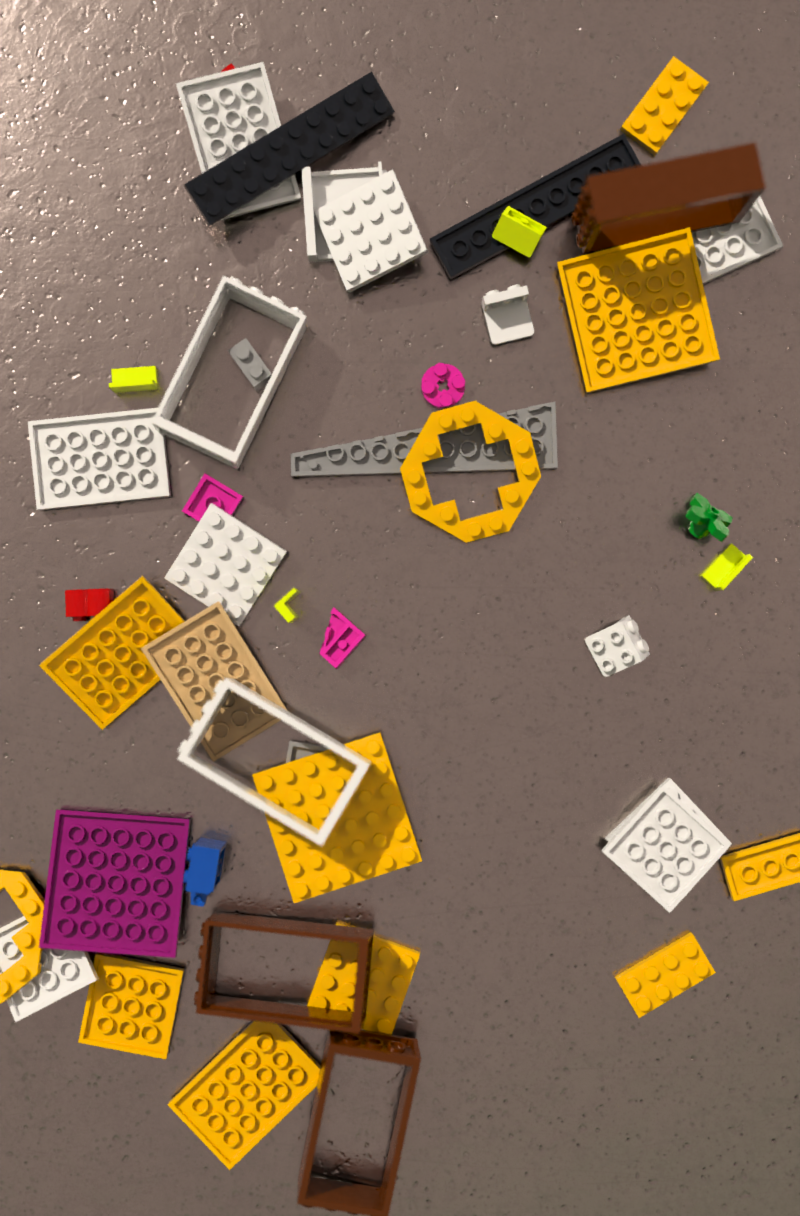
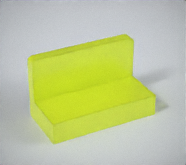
(518, 231)
(134, 379)
(725, 567)
(283, 607)

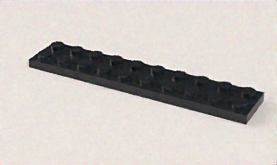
(289, 149)
(543, 201)

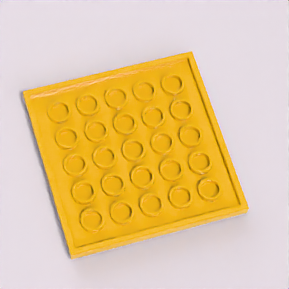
(638, 310)
(367, 837)

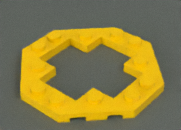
(494, 429)
(28, 938)

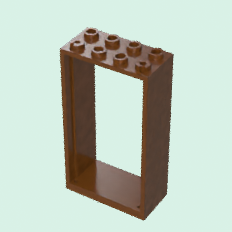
(668, 197)
(275, 1012)
(349, 1196)

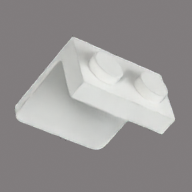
(507, 314)
(617, 646)

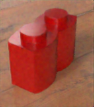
(87, 602)

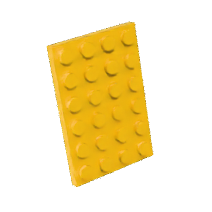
(104, 659)
(246, 1090)

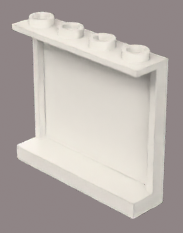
(323, 188)

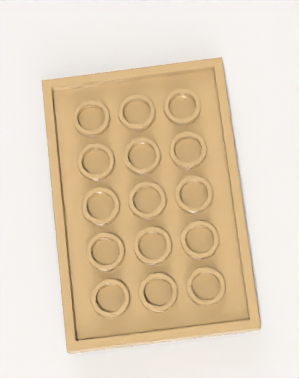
(193, 662)

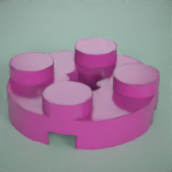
(440, 373)

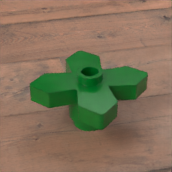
(707, 519)

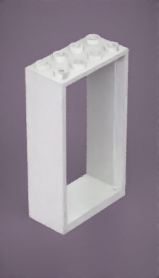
(254, 299)
(201, 727)

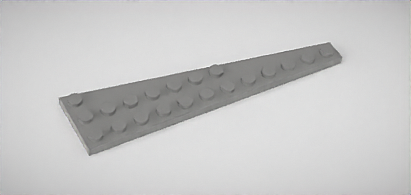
(461, 449)

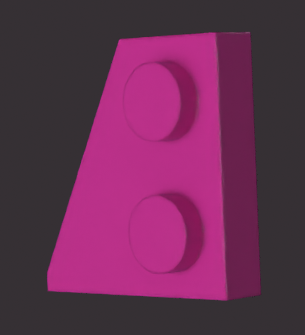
(340, 639)

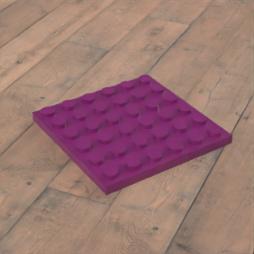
(115, 883)

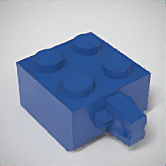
(205, 868)

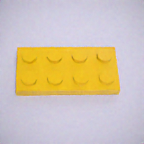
(664, 106)
(762, 867)
(665, 974)

